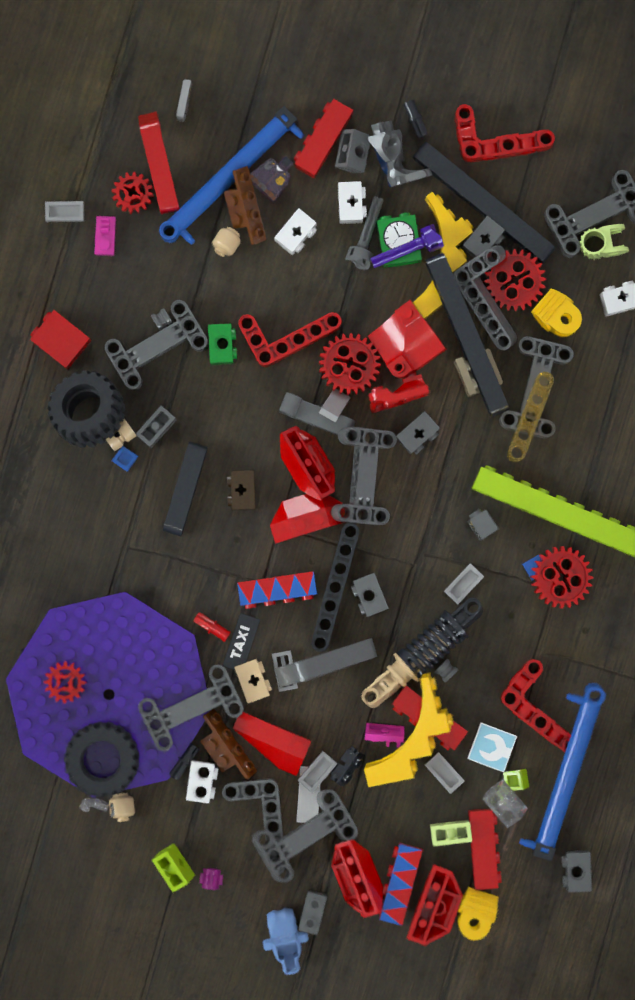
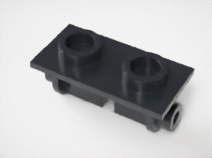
(343, 774)

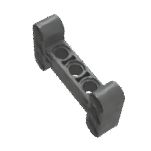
(592, 214)
(156, 345)
(539, 364)
(363, 475)
(190, 707)
(305, 835)

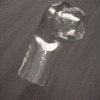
(95, 803)

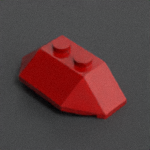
(307, 463)
(303, 516)
(358, 878)
(435, 907)

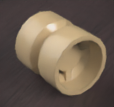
(126, 434)

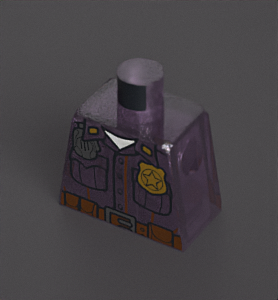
(272, 178)

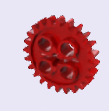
(524, 295)
(355, 348)
(576, 568)

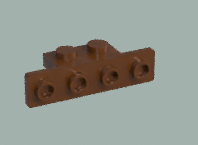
(244, 206)
(224, 747)

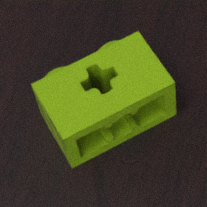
(173, 867)

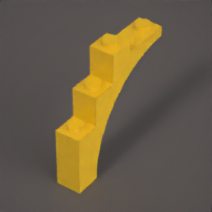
(452, 235)
(399, 764)

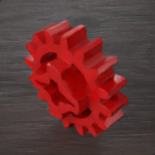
(128, 201)
(71, 689)

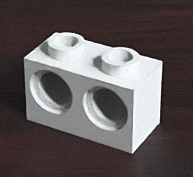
(196, 780)

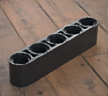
(185, 489)

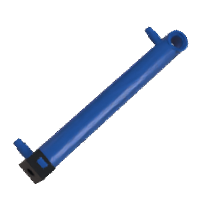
(224, 178)
(545, 842)

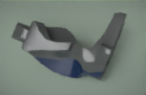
(390, 154)

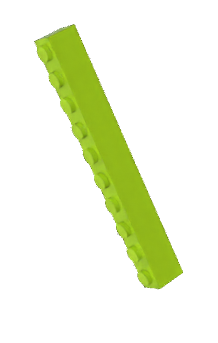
(555, 510)

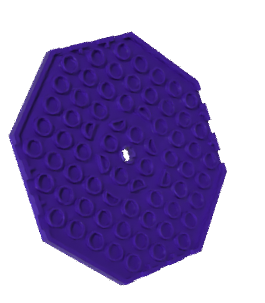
(121, 649)

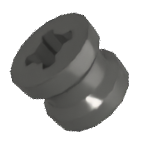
(162, 319)
(446, 670)

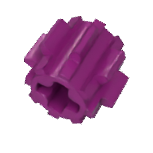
(211, 878)

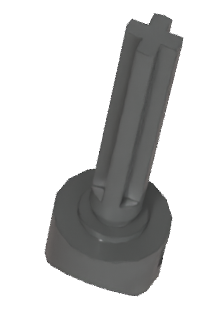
(360, 253)

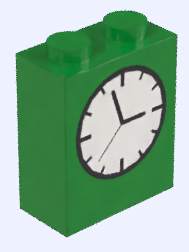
(396, 232)

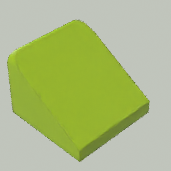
(517, 779)

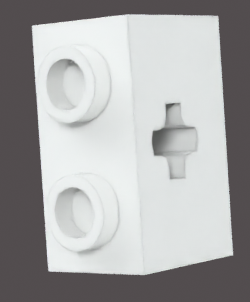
(349, 191)
(286, 234)
(610, 300)

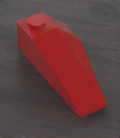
(277, 744)

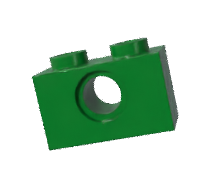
(222, 332)

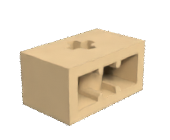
(244, 674)

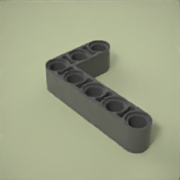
(484, 297)
(325, 663)
(266, 798)

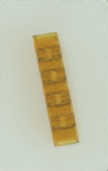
(536, 409)

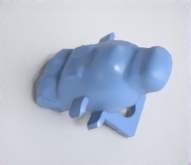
(285, 939)

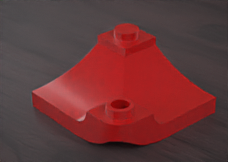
(406, 341)
(411, 389)

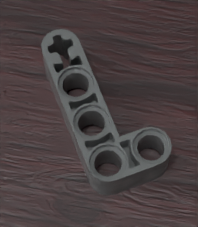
(309, 413)

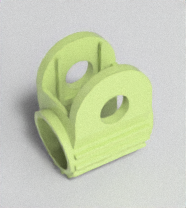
(605, 234)

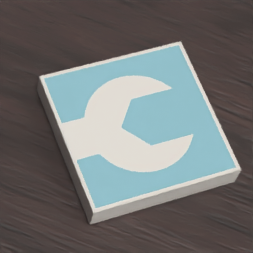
(492, 747)

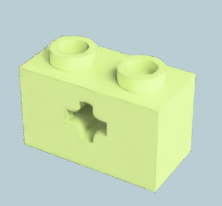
(450, 832)

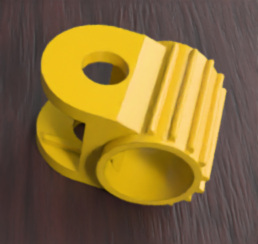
(549, 313)
(479, 906)

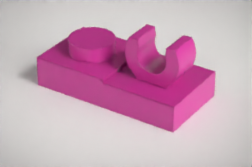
(105, 235)
(384, 732)

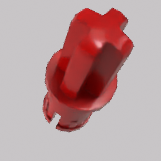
(211, 626)

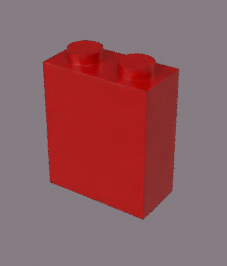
(60, 339)

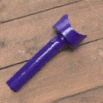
(428, 239)

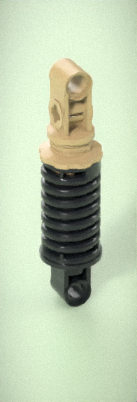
(411, 661)

